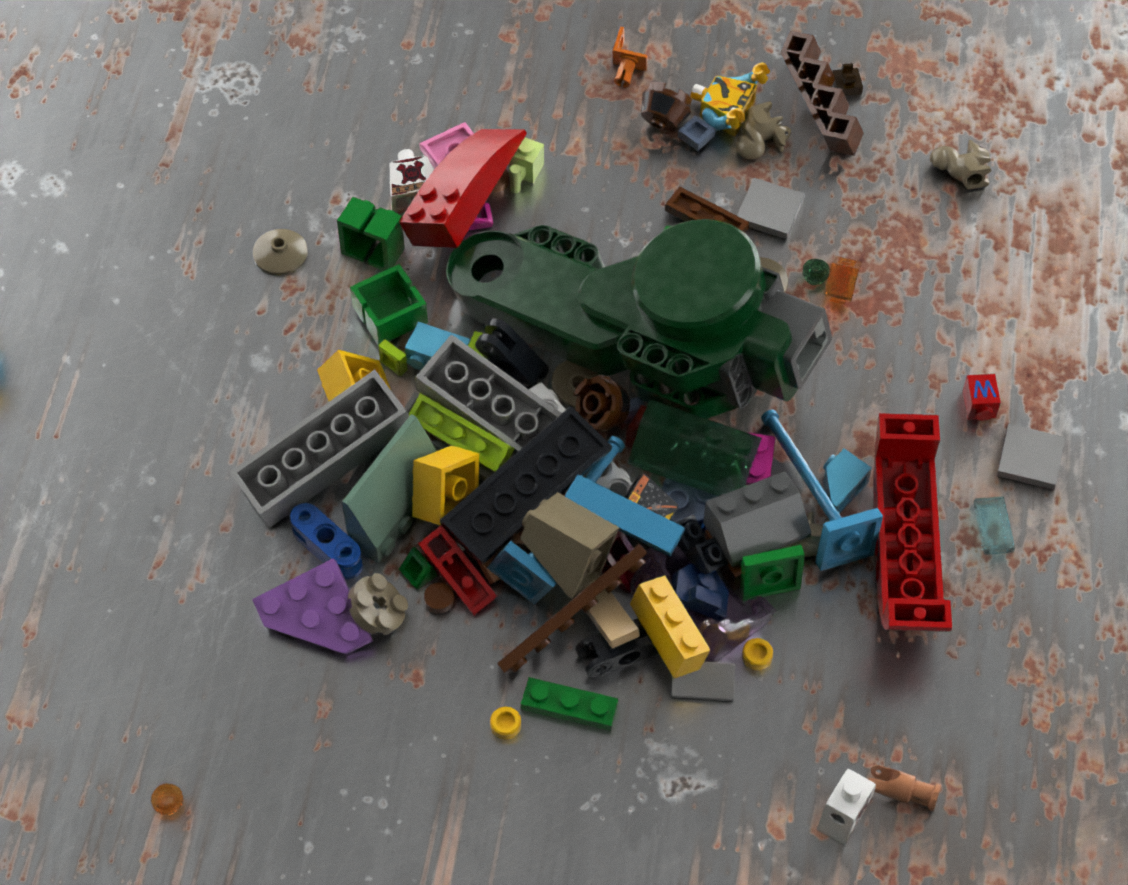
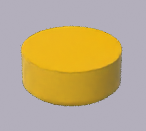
(757, 654)
(505, 723)

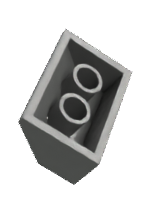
(757, 518)

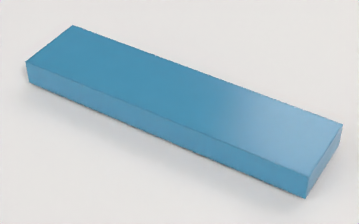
(627, 515)

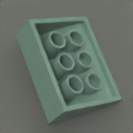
(382, 499)

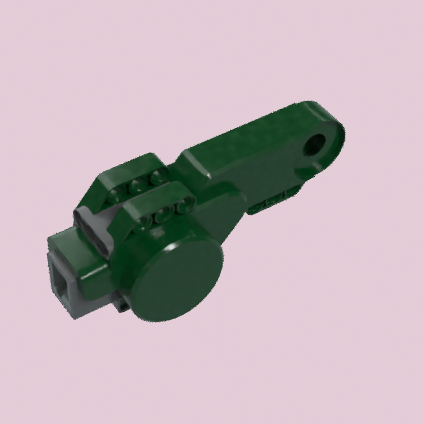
(682, 314)

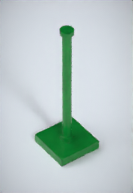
(772, 572)

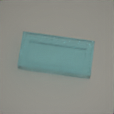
(994, 525)

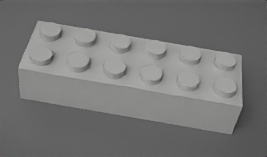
(321, 448)

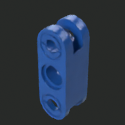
(313, 526)

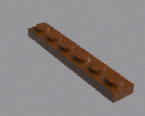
(563, 619)

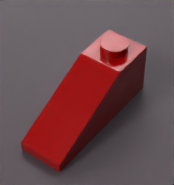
(456, 569)

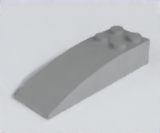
(484, 394)

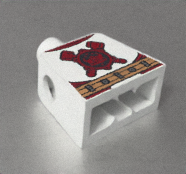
(407, 177)
(850, 802)

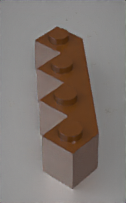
(825, 103)

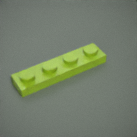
(461, 432)

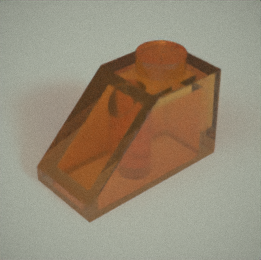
(842, 279)

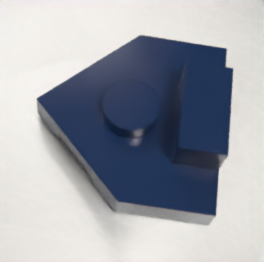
(701, 592)

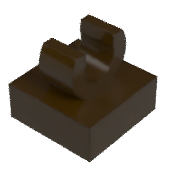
(848, 80)

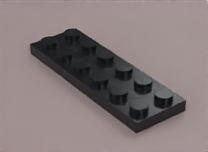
(535, 473)

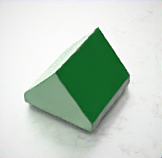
(417, 569)

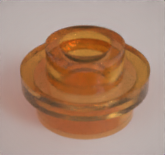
(161, 793)

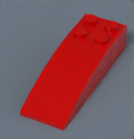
(459, 188)

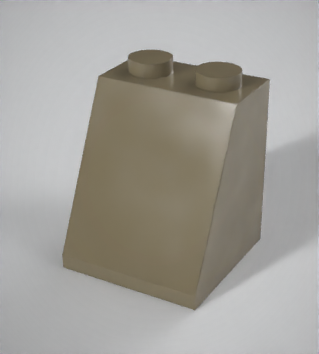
(568, 542)

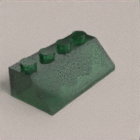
(693, 449)

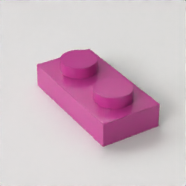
(763, 462)

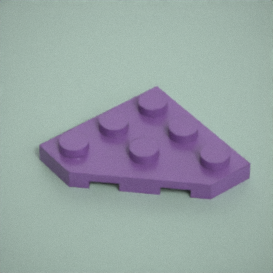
(314, 609)

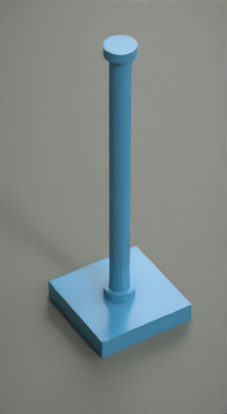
(841, 538)
(523, 570)

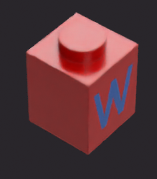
(981, 396)

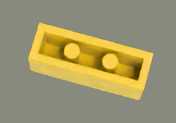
(669, 627)

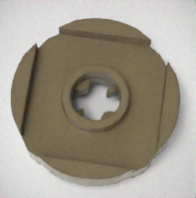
(391, 604)

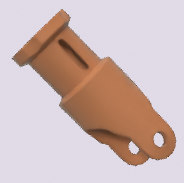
(904, 787)

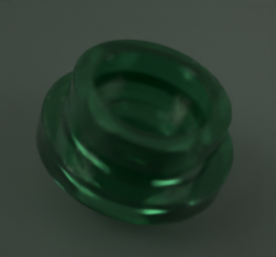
(815, 277)

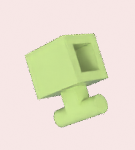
(526, 163)

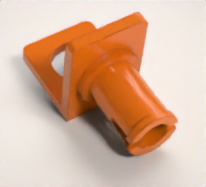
(627, 61)

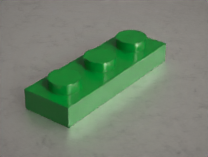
(569, 703)

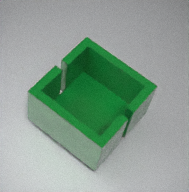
(362, 226)
(385, 304)

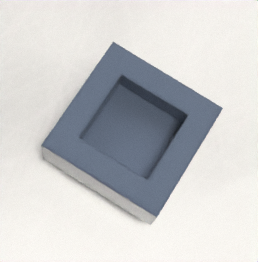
(696, 133)

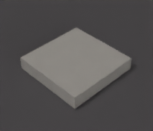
(771, 207)
(1031, 456)

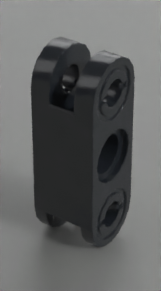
(511, 353)
(608, 659)

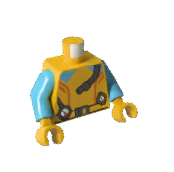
(729, 98)

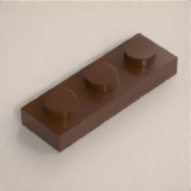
(693, 207)

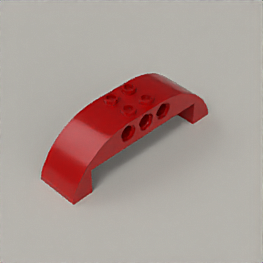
(909, 535)

